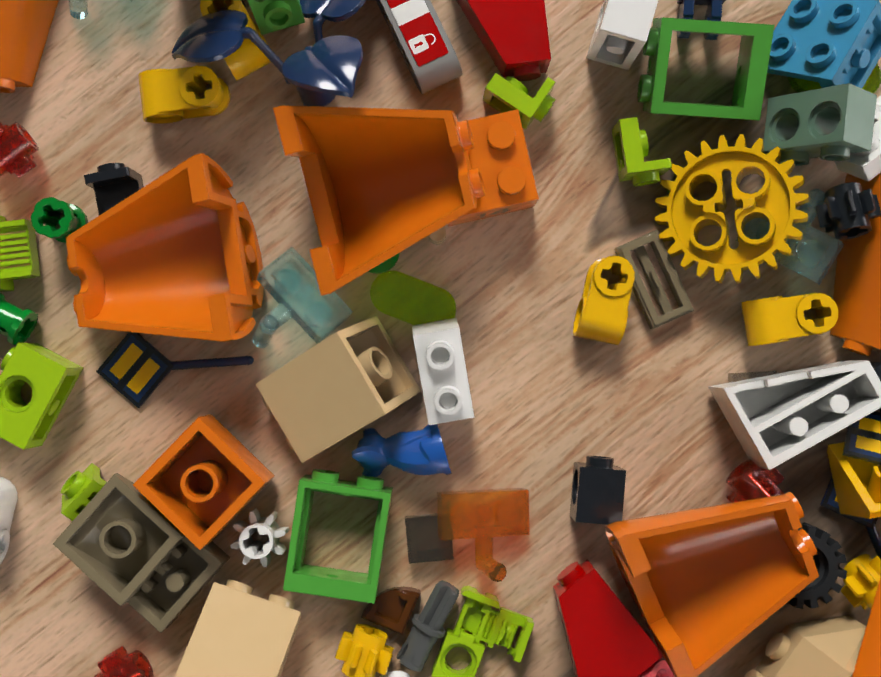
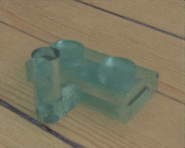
(813, 253)
(297, 291)

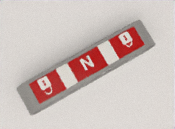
(421, 42)

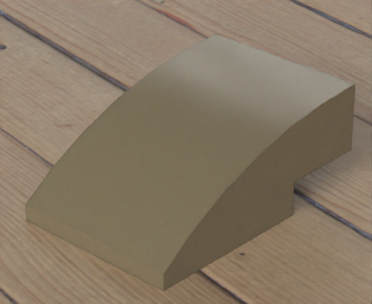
(138, 553)

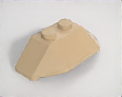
(813, 649)

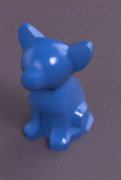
(413, 452)

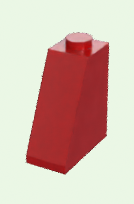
(512, 34)
(599, 628)

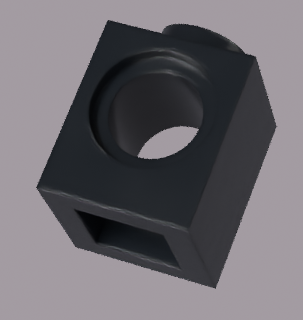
(597, 491)

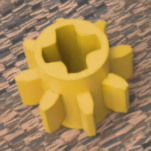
(862, 580)
(364, 652)

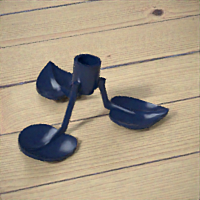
(316, 71)

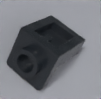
(113, 184)

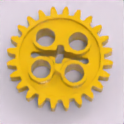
(773, 203)

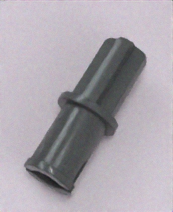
(428, 626)

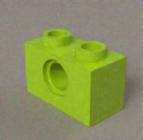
(51, 383)

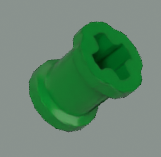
(48, 213)
(15, 322)

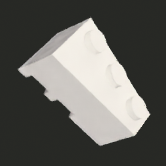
(797, 408)

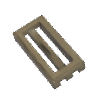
(670, 274)

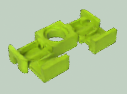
(485, 626)

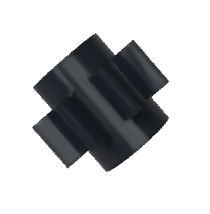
(848, 211)

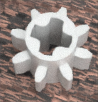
(255, 549)

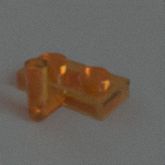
(482, 517)

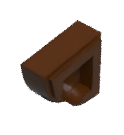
(392, 608)

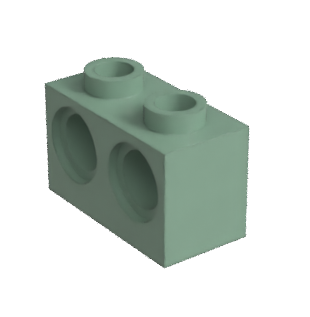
(820, 123)

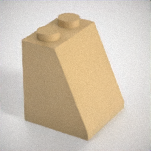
(337, 387)
(240, 634)

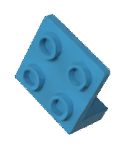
(827, 41)

